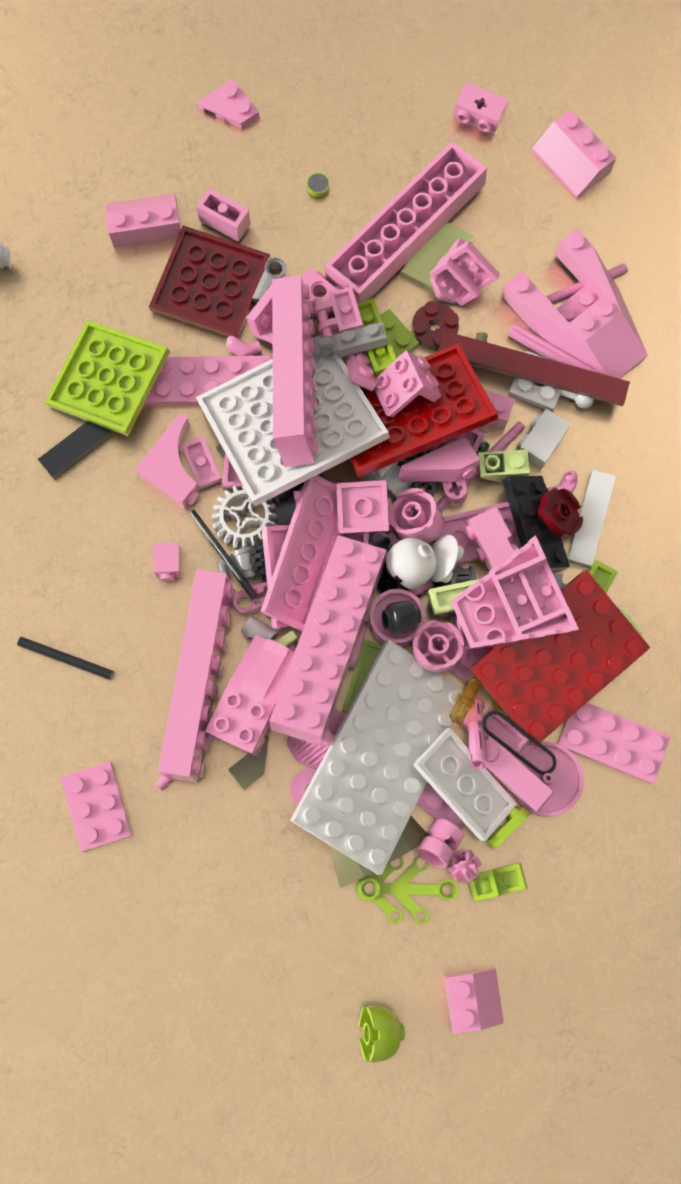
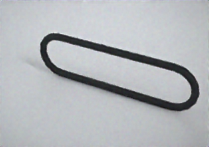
(525, 734)

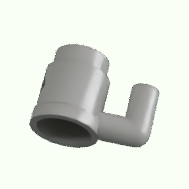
(242, 560)

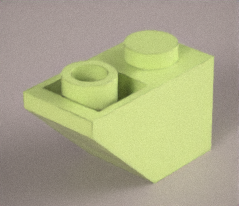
(501, 464)

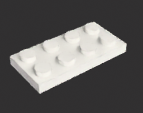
(468, 791)

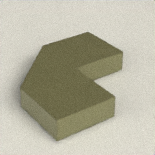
(250, 767)

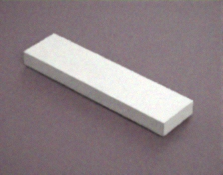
(593, 512)

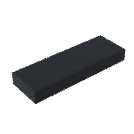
(73, 448)

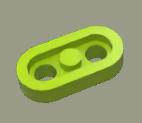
(515, 819)

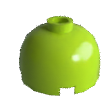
(380, 1032)

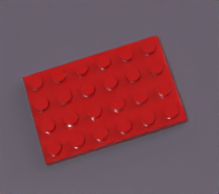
(429, 423)
(553, 676)

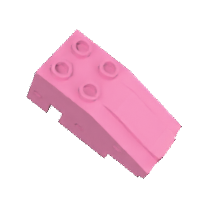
(251, 696)

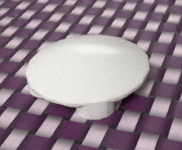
(447, 554)

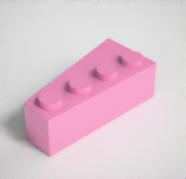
(490, 537)

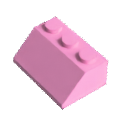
(574, 154)
(143, 220)

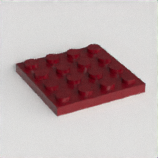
(209, 282)

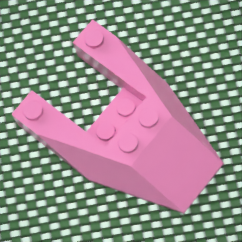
(592, 322)

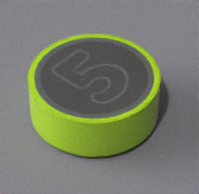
(318, 185)

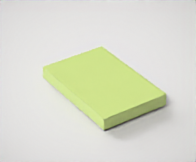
(425, 260)

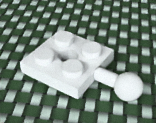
(544, 396)

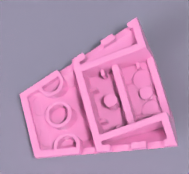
(514, 601)

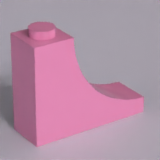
(164, 467)

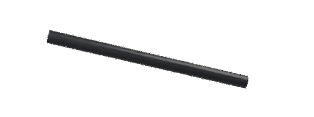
(222, 553)

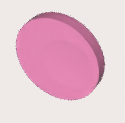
(564, 781)

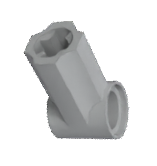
(266, 279)

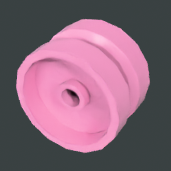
(375, 622)

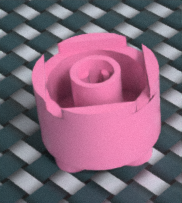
(416, 515)

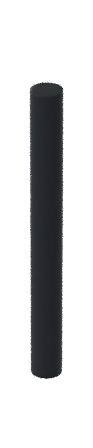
(65, 658)

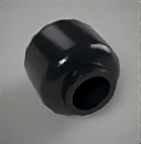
(401, 617)

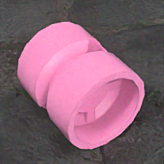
(439, 844)

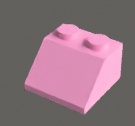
(473, 1000)

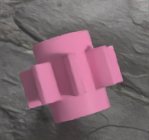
(464, 866)

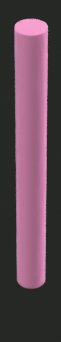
(571, 290)

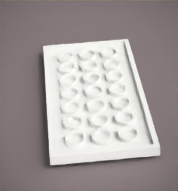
(368, 773)

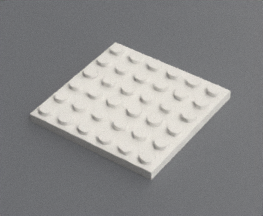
(243, 423)

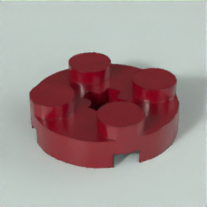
(433, 313)
(560, 523)

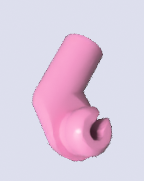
(240, 348)
(568, 482)

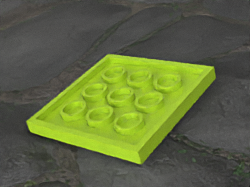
(107, 377)

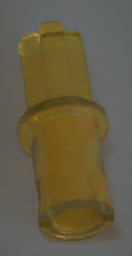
(465, 701)

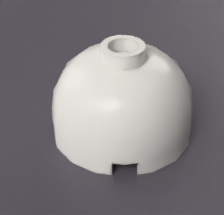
(412, 562)

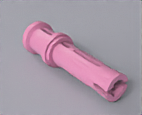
(476, 739)

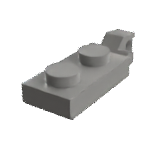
(353, 341)

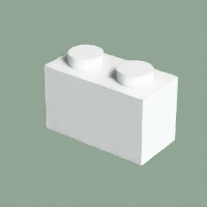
(543, 438)

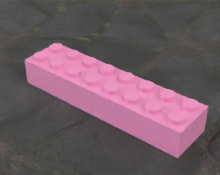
(406, 223)
(293, 372)
(328, 641)
(197, 676)

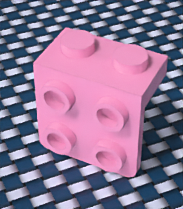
(405, 381)

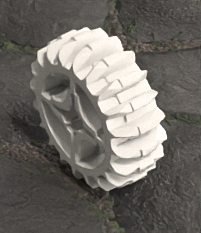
(235, 512)

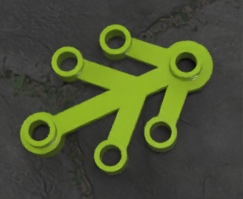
(402, 890)

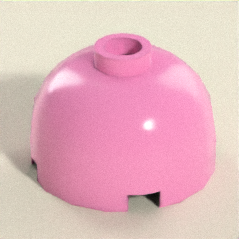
(437, 646)

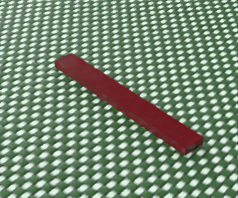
(539, 369)

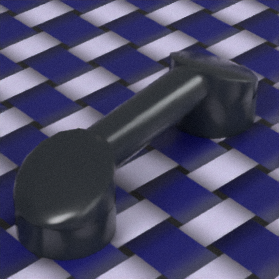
(386, 581)

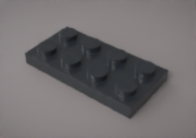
(524, 499)

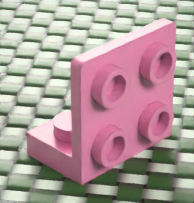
(261, 318)

